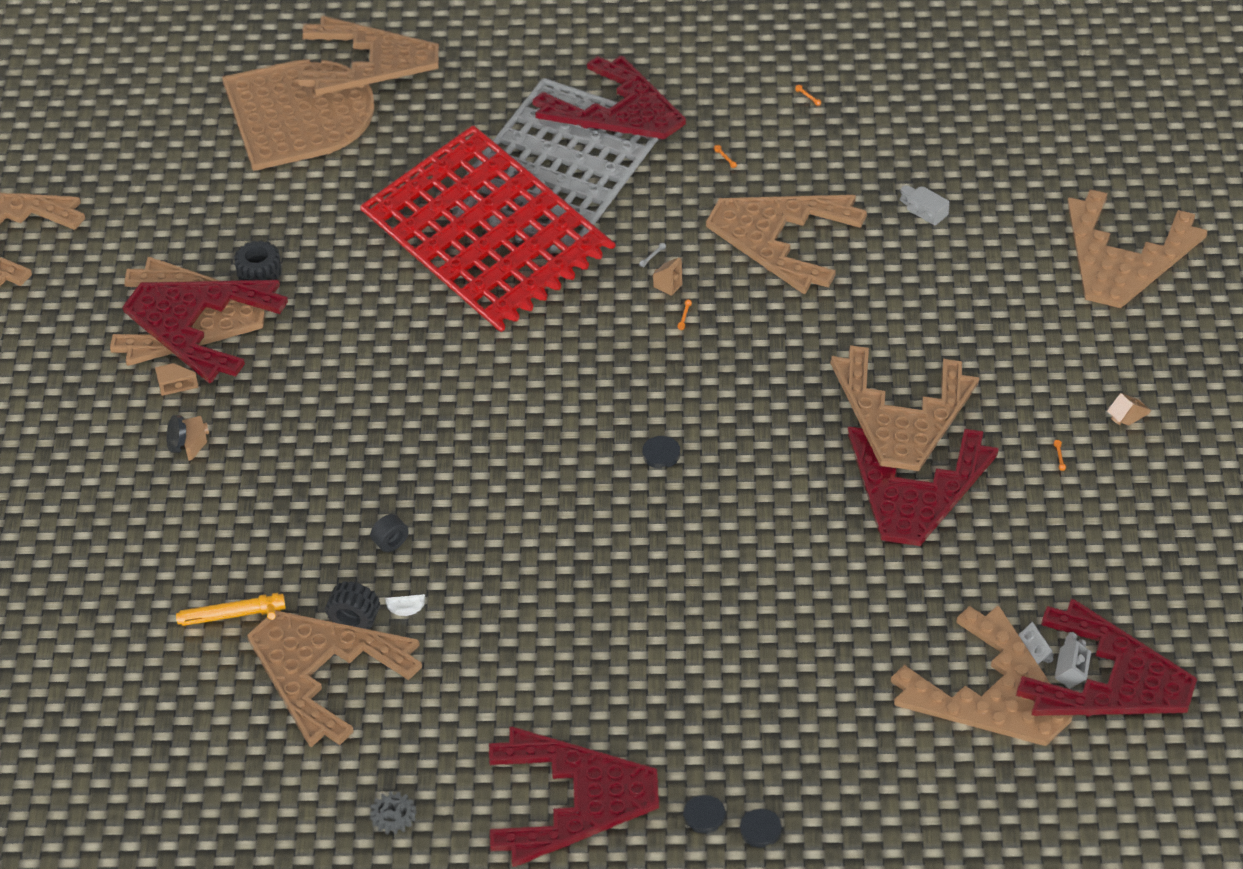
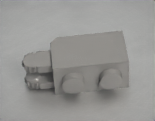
(925, 204)
(1073, 661)

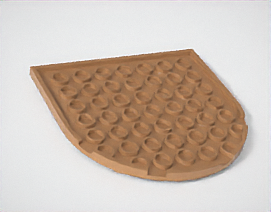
(289, 120)

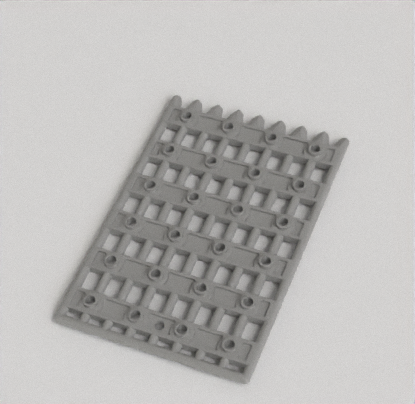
(567, 156)

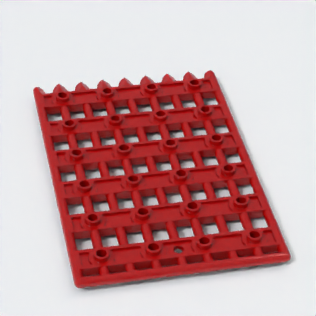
(496, 236)

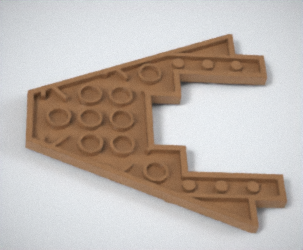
(390, 56)
(19, 206)
(756, 223)
(1115, 274)
(217, 325)
(900, 434)
(298, 645)
(999, 707)

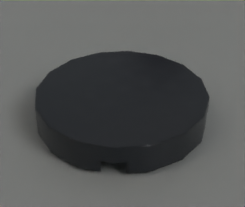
(176, 434)
(661, 452)
(704, 813)
(760, 827)

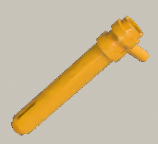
(262, 604)

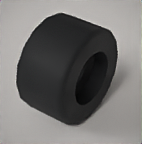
(389, 533)

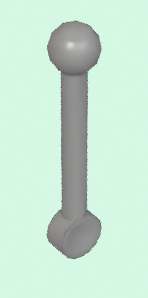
(662, 246)

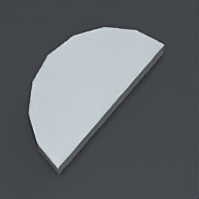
(405, 605)

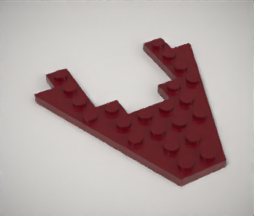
(640, 113)
(172, 308)
(912, 509)
(1138, 682)
(605, 793)

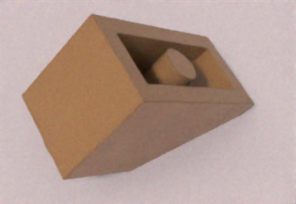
(669, 276)
(175, 379)
(1127, 409)
(195, 436)

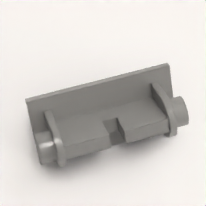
(1036, 644)

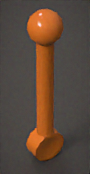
(798, 88)
(717, 148)
(681, 326)
(1057, 443)

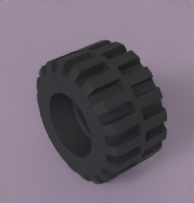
(257, 261)
(352, 605)

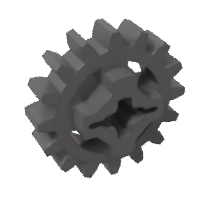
(393, 812)

